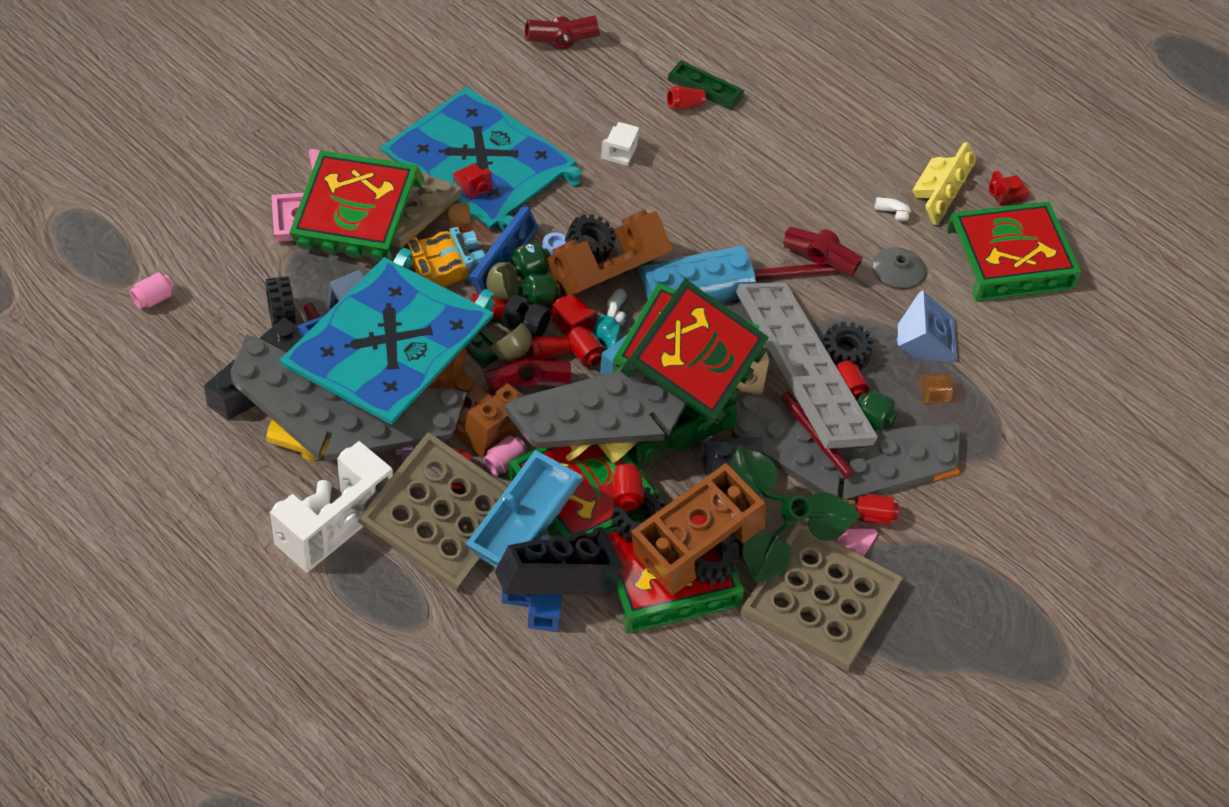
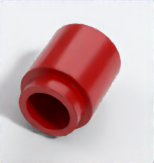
(585, 346)
(853, 378)
(627, 487)
(877, 509)

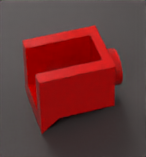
(572, 313)

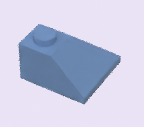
(927, 331)

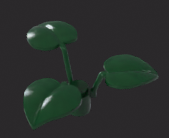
(827, 514)

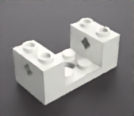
(313, 537)

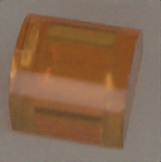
(460, 217)
(935, 387)

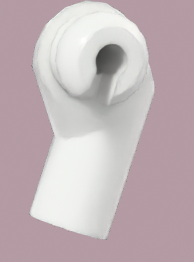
(887, 204)
(614, 304)
(321, 498)

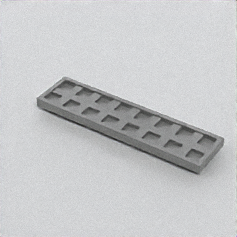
(807, 366)

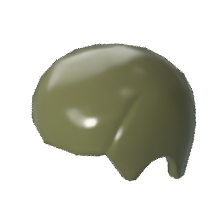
(503, 281)
(513, 345)

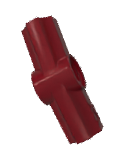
(561, 30)
(823, 249)
(545, 373)

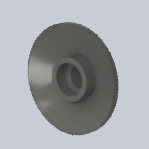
(898, 268)

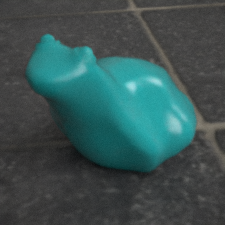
(607, 330)

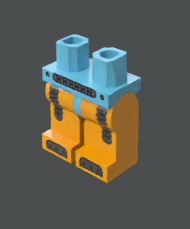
(445, 256)

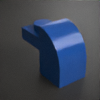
(543, 609)

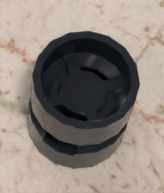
(520, 310)

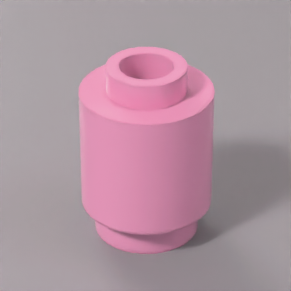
(151, 291)
(501, 454)

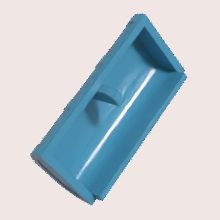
(712, 271)
(525, 507)

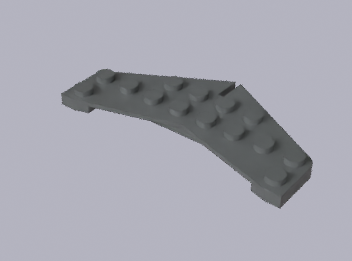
(597, 412)
(316, 414)
(894, 462)

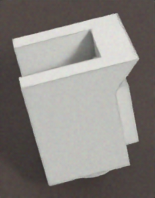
(620, 144)

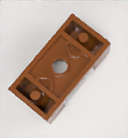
(641, 239)
(485, 420)
(671, 542)

